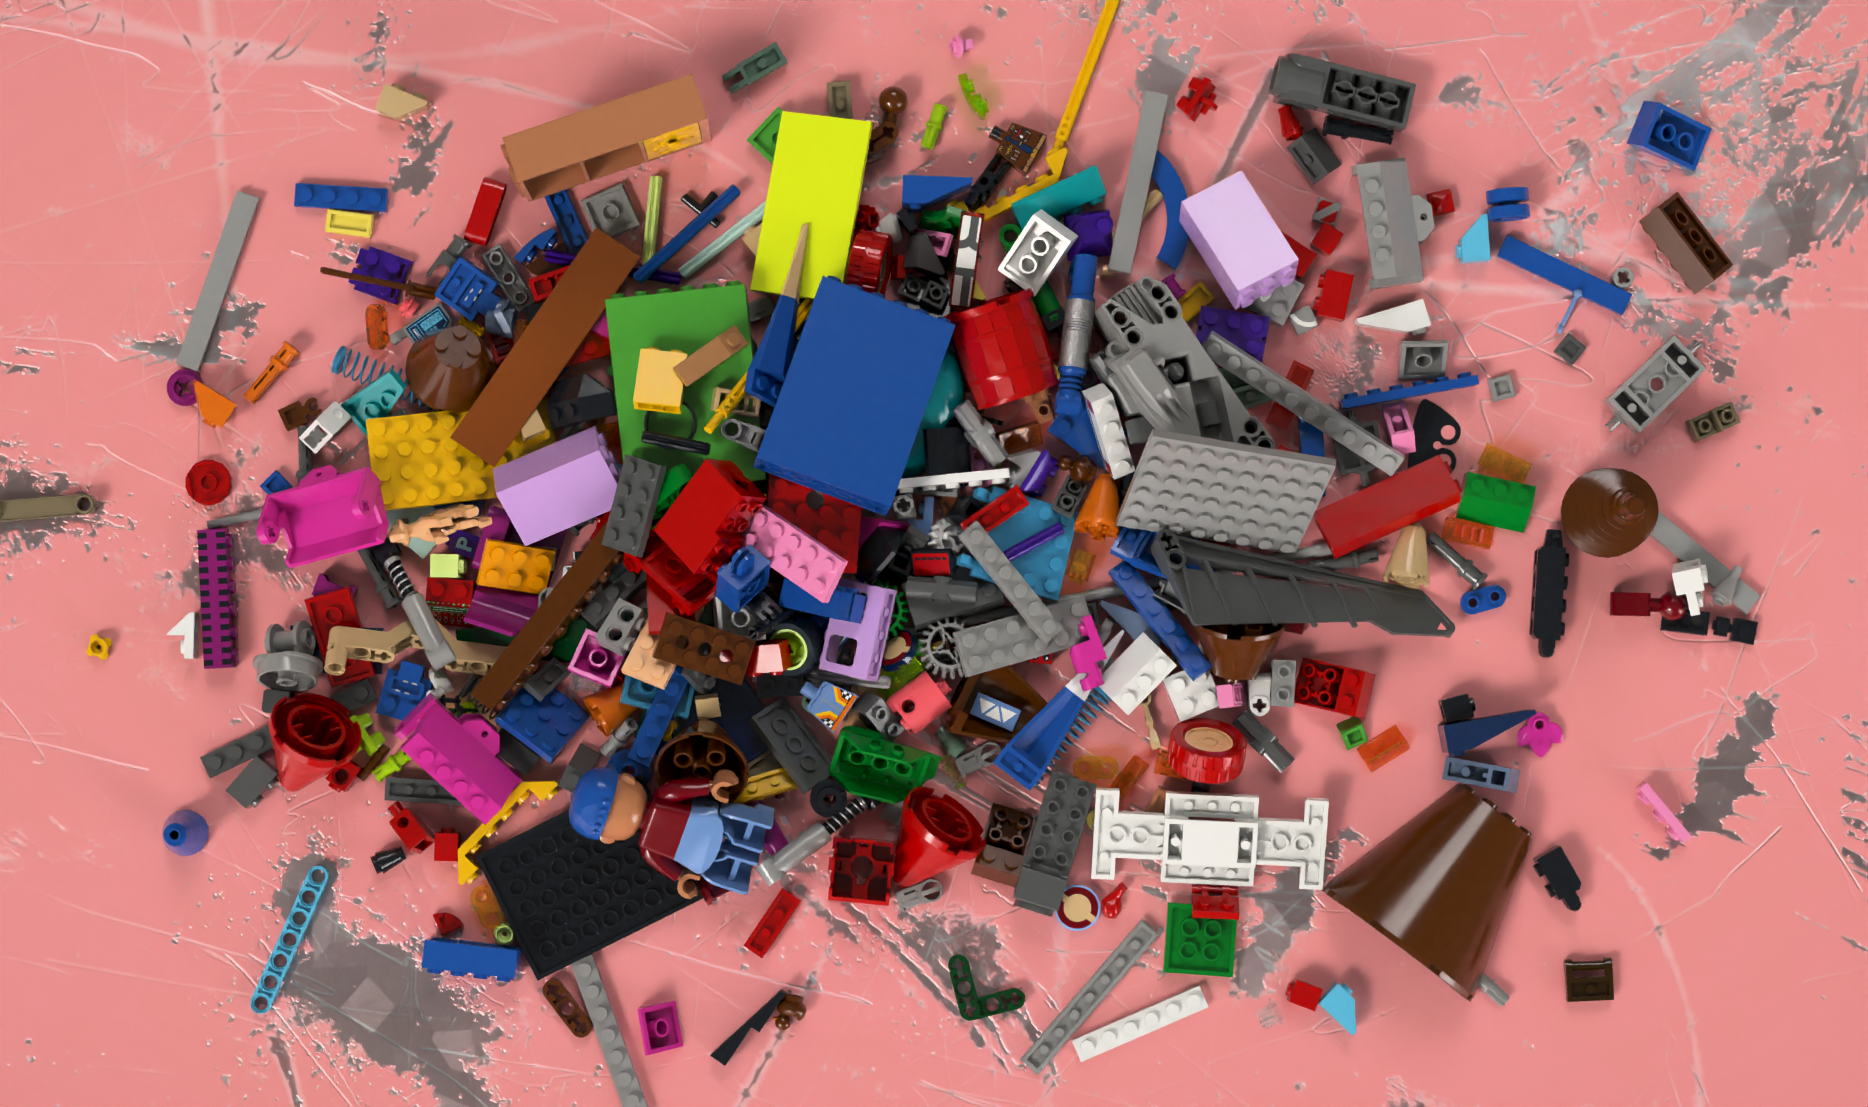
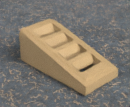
(717, 391)

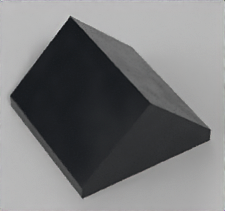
(878, 551)

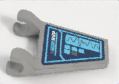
(432, 319)

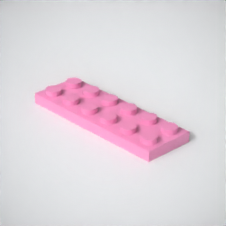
(795, 553)

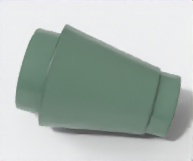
(951, 742)

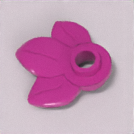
(1539, 737)

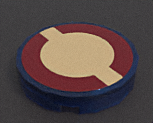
(899, 650)

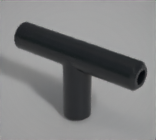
(698, 208)

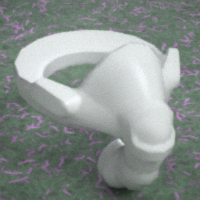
(441, 684)

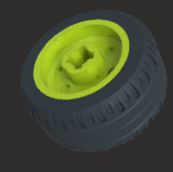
(804, 643)

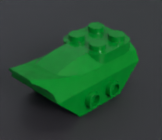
(879, 767)

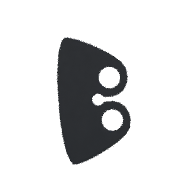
(1427, 430)

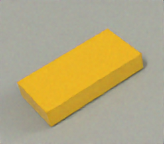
(1194, 299)

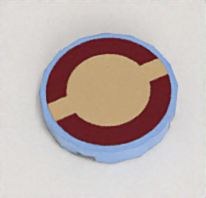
(1078, 908)

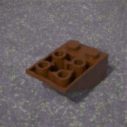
(1006, 845)

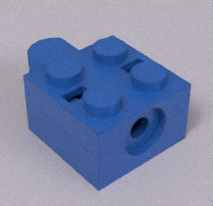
(742, 578)

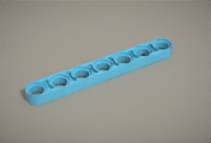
(289, 951)

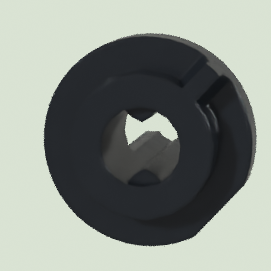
(825, 806)

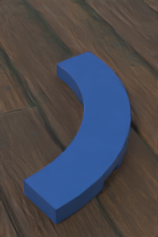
(1173, 193)

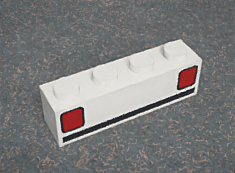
(1108, 431)

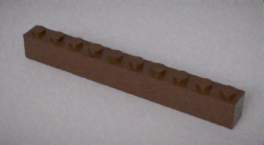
(547, 624)

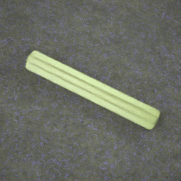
(652, 218)

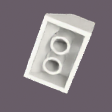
(1136, 673)

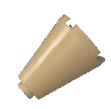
(1409, 559)

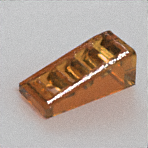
(1449, 527)

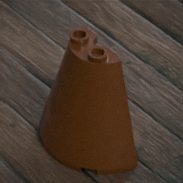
(1001, 684)

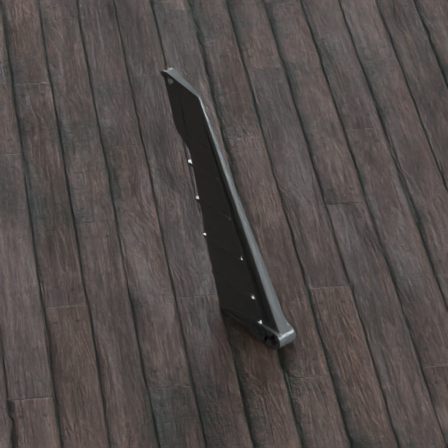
(1247, 599)

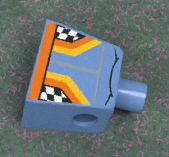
(828, 703)

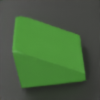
(1352, 732)

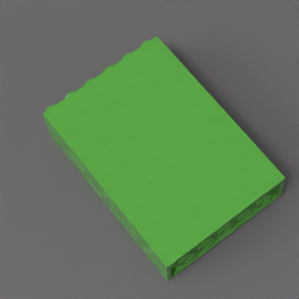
(684, 323)

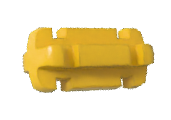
(472, 326)

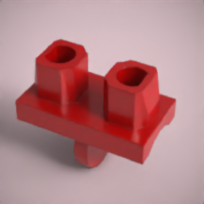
(1201, 101)

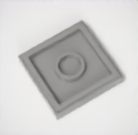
(611, 211)

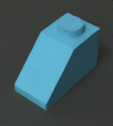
(1474, 244)
(1340, 1005)

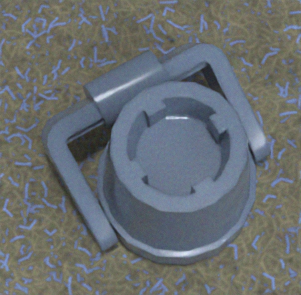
(502, 321)

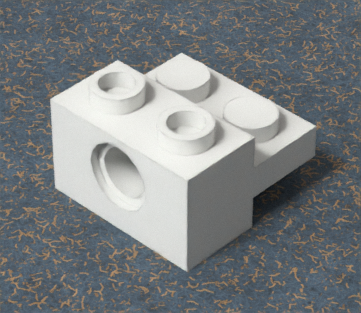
(1690, 579)

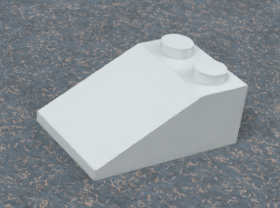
(1037, 251)

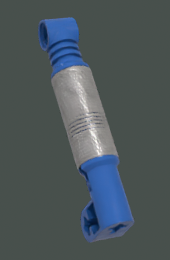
(1077, 336)

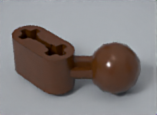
(892, 102)

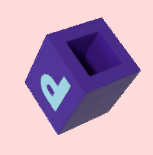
(463, 543)

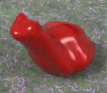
(1112, 903)

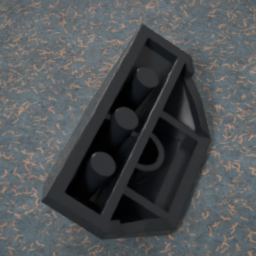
(579, 402)

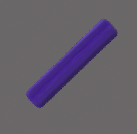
(1034, 541)

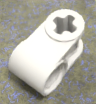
(1259, 690)

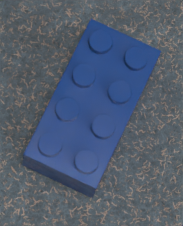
(471, 957)

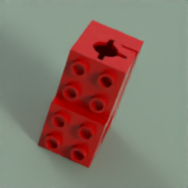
(710, 515)

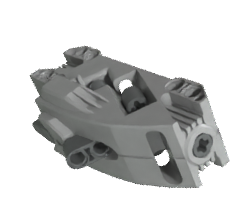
(1149, 334)

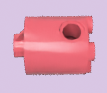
(925, 696)

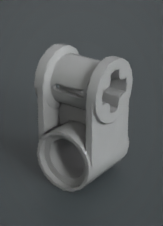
(745, 434)

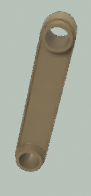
(45, 507)

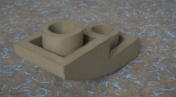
(1712, 422)

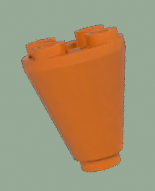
(1100, 510)

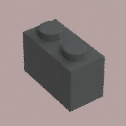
(253, 782)

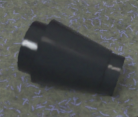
(387, 859)

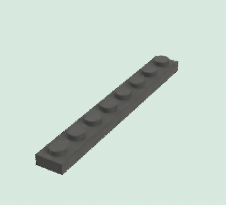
(260, 740)

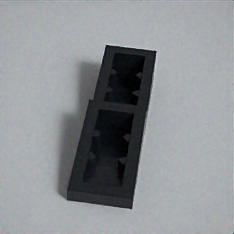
(756, 1021)

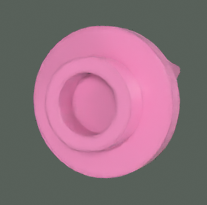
(958, 46)

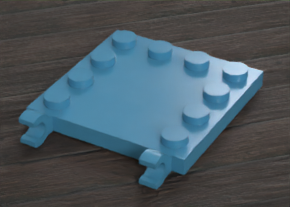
(1044, 565)

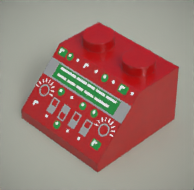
(450, 600)

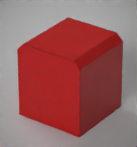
(1326, 239)

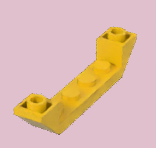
(1054, 161)
(466, 866)

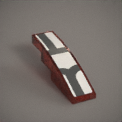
(966, 259)

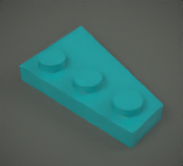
(374, 399)

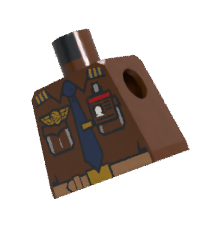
(1018, 145)

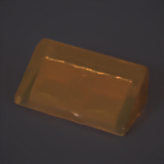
(1383, 748)
(1129, 775)

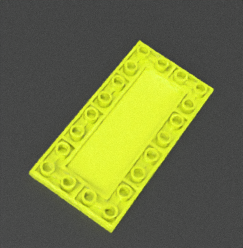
(813, 183)

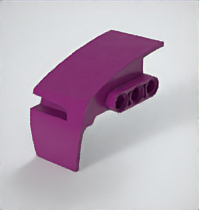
(499, 608)

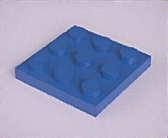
(543, 724)

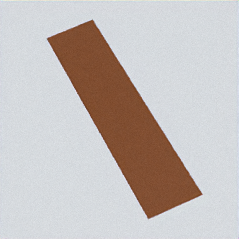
(545, 347)

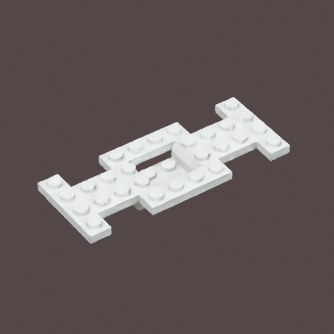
(1206, 848)

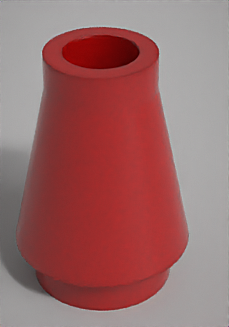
(1290, 125)

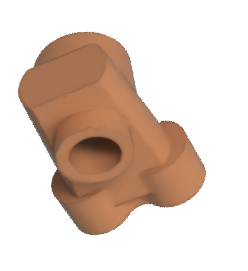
(1038, 400)

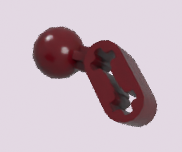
(1641, 604)

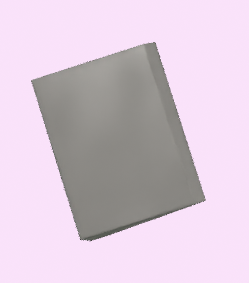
(1422, 359)

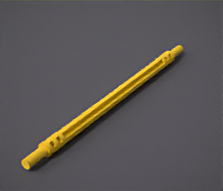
(1085, 73)
(738, 392)

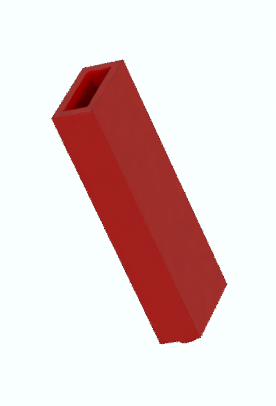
(1388, 506)

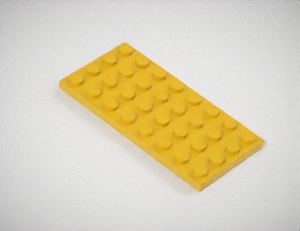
(428, 468)

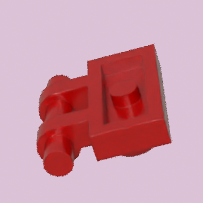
(1215, 906)

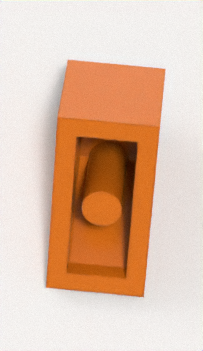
(212, 405)

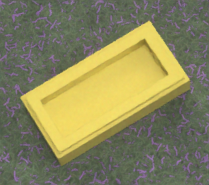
(349, 223)

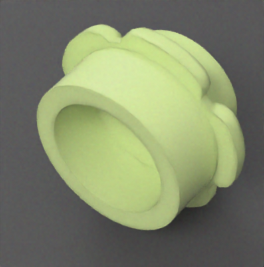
(499, 938)

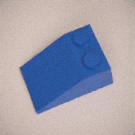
(1669, 135)
(926, 191)
(1078, 434)

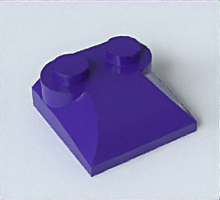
(1093, 233)
(1043, 467)

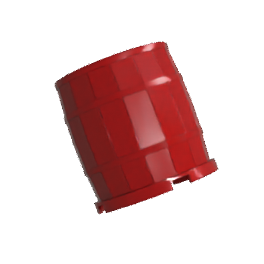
(1003, 349)

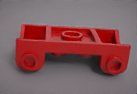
(666, 568)

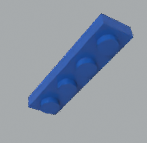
(341, 197)

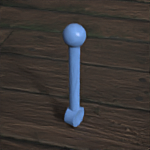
(1577, 294)

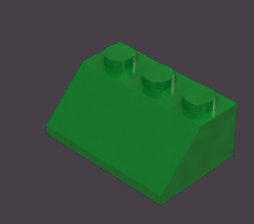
(1495, 502)

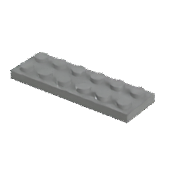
(1014, 641)

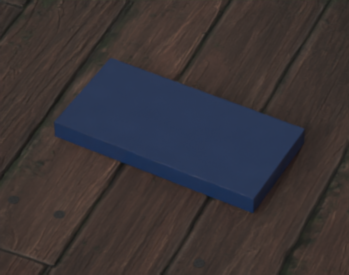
(736, 708)

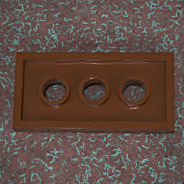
(697, 633)

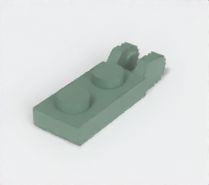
(756, 67)

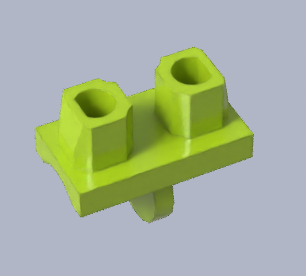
(369, 743)

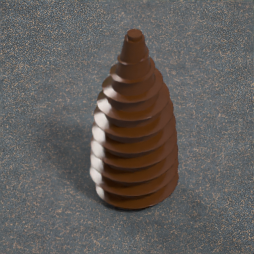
(1609, 512)

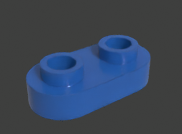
(1483, 599)

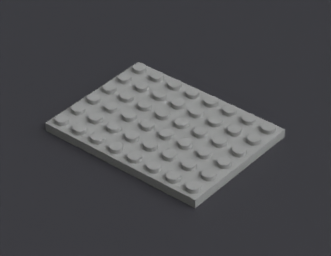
(1225, 491)

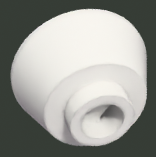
(890, 225)

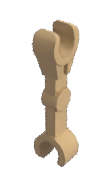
(1153, 737)

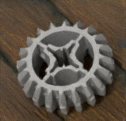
(939, 652)

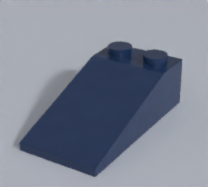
(1468, 734)

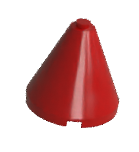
(311, 738)
(934, 836)

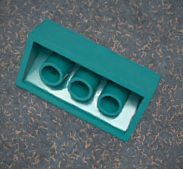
(1062, 197)

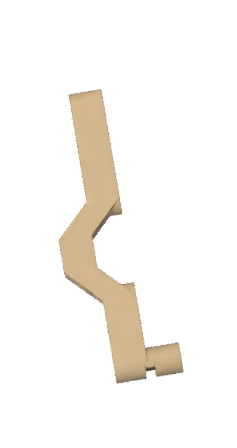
(383, 646)

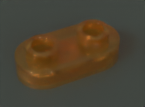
(376, 327)

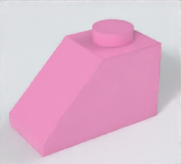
(1399, 427)

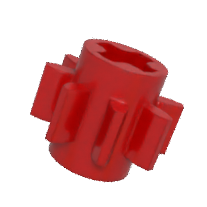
(866, 218)

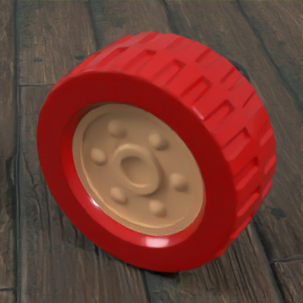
(1206, 752)

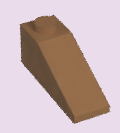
(711, 356)

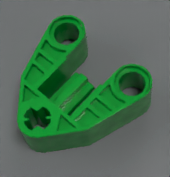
(672, 486)

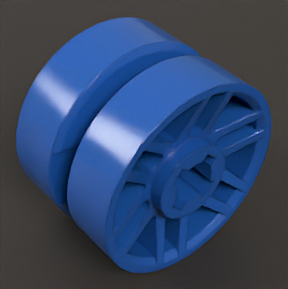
(1508, 204)

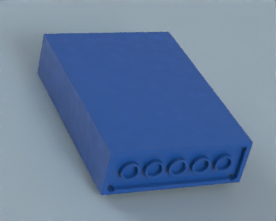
(854, 395)

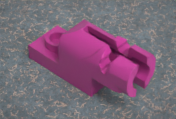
(1087, 654)

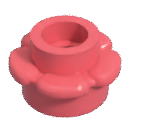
(408, 307)

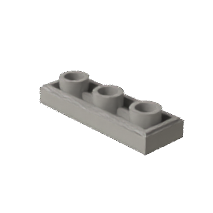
(501, 266)

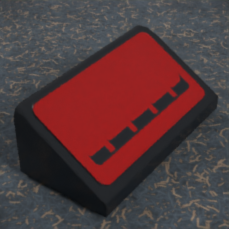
(933, 562)

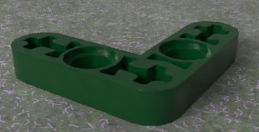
(979, 1002)

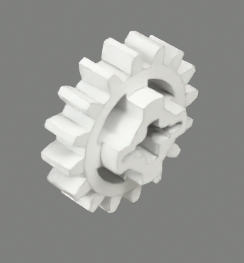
(948, 538)

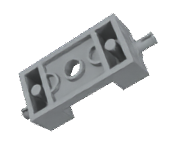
(1636, 402)

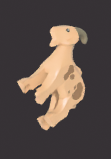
(438, 524)

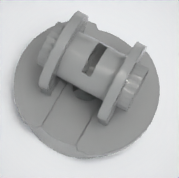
(288, 659)

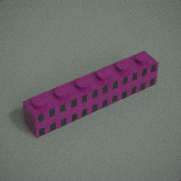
(217, 598)

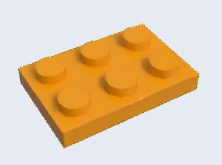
(515, 566)

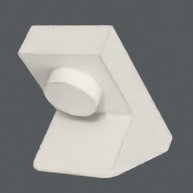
(1021, 465)
(189, 629)

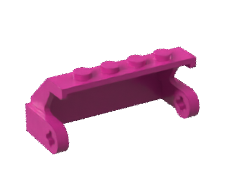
(325, 515)
(459, 755)

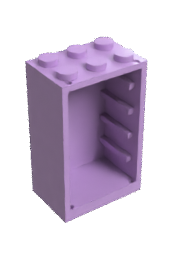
(1238, 240)
(558, 485)

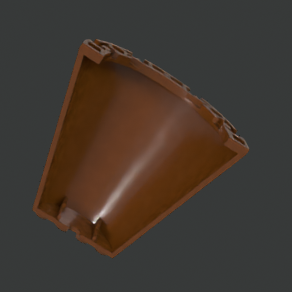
(1440, 885)

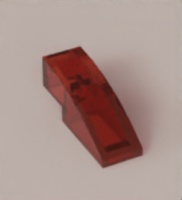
(1279, 415)

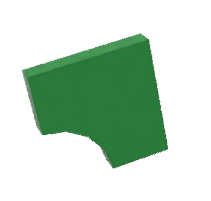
(942, 221)

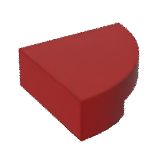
(447, 922)

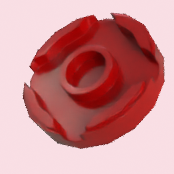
(208, 482)

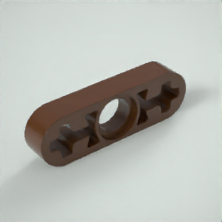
(551, 998)

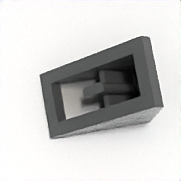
(921, 256)

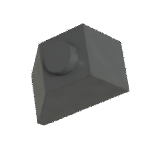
(581, 762)

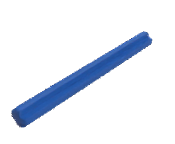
(686, 234)

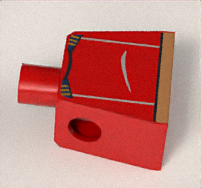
(416, 835)

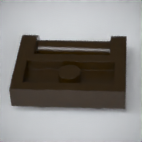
(1589, 987)

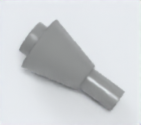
(1725, 590)

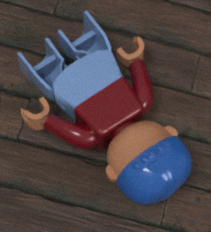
(675, 825)

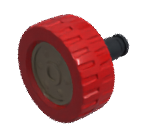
(870, 261)

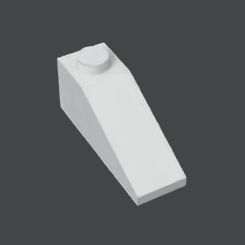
(1400, 319)

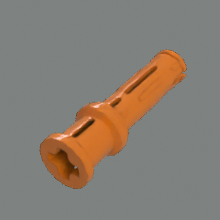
(277, 364)

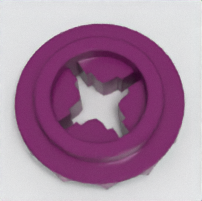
(174, 388)

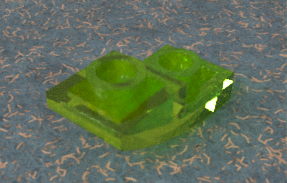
(975, 102)
(901, 677)

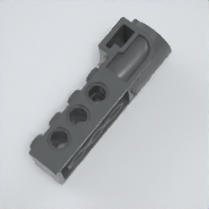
(1341, 91)
(1053, 843)

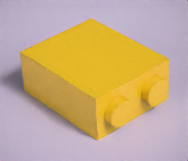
(657, 383)

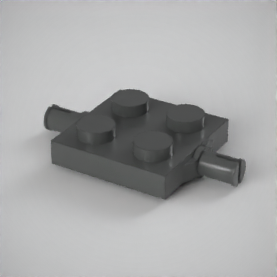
(1351, 462)

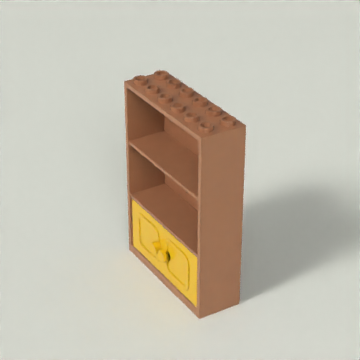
(606, 138)

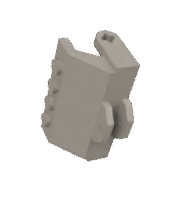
(1392, 222)

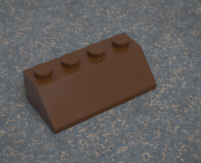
(1685, 243)

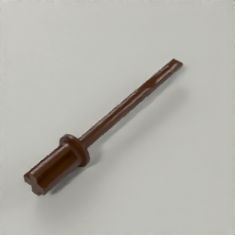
(411, 288)

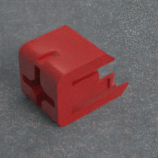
(844, 881)

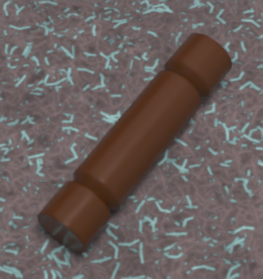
(373, 762)

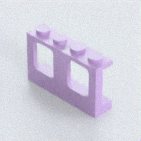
(870, 634)

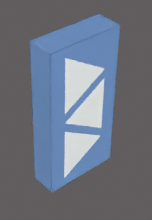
(995, 712)

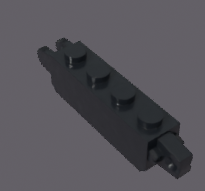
(1547, 592)

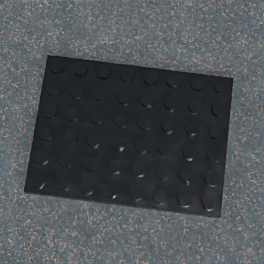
(575, 892)

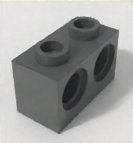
(877, 716)

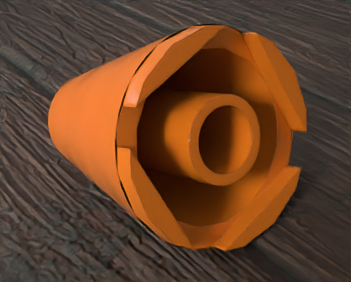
(607, 710)

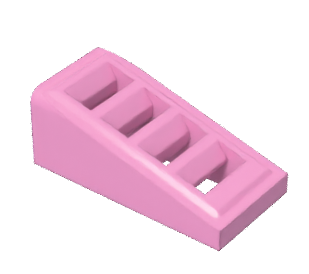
(1231, 695)

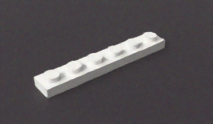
(952, 481)
(1140, 1023)

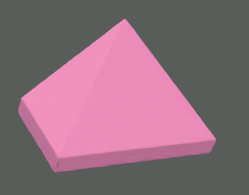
(940, 241)

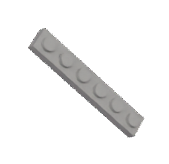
(1010, 581)

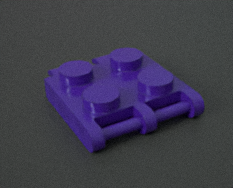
(383, 266)

